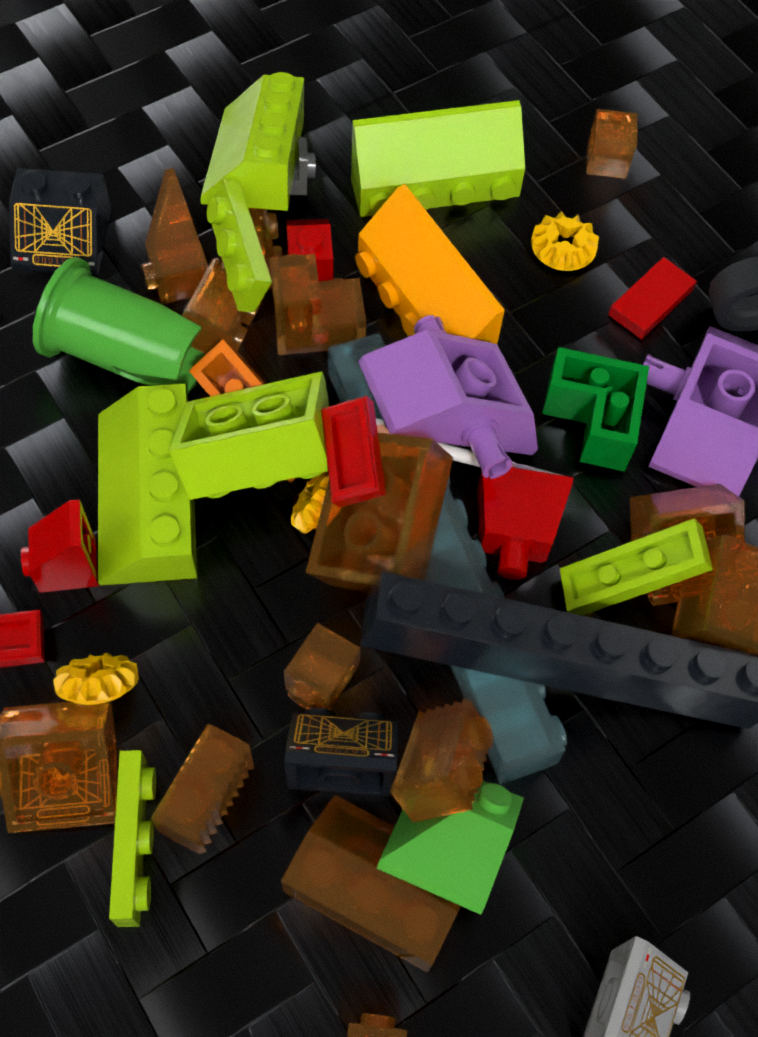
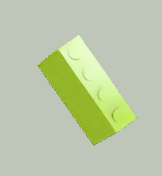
(260, 142)
(439, 156)
(142, 503)

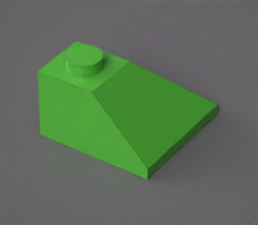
(456, 852)

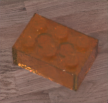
(388, 531)

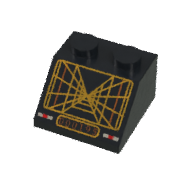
(57, 219)
(341, 753)

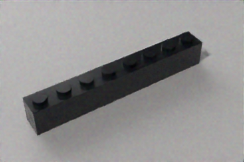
(560, 650)

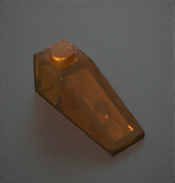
(173, 246)

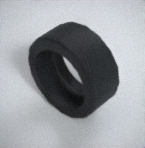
(729, 294)

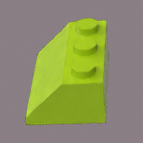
(252, 437)

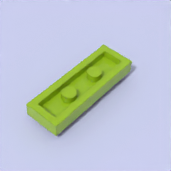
(238, 246)
(636, 568)
(132, 840)

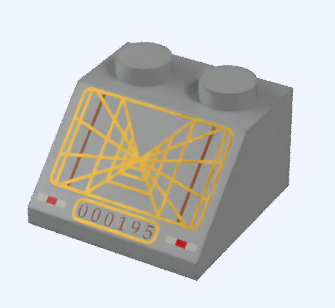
(639, 993)

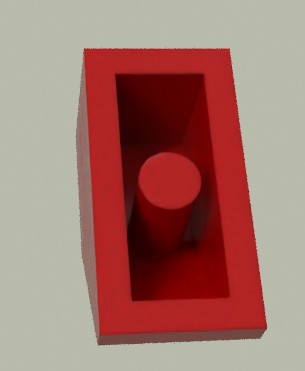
(312, 237)
(61, 550)

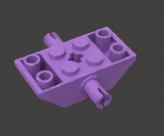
(452, 394)
(715, 414)

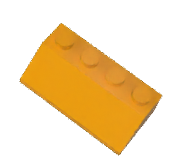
(424, 272)

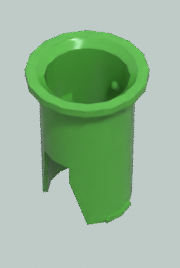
(114, 328)

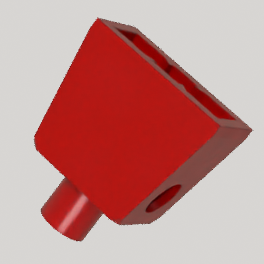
(520, 517)

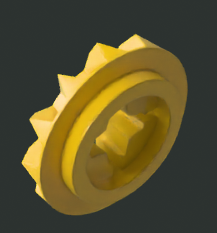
(562, 254)
(309, 505)
(96, 679)

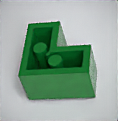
(604, 396)

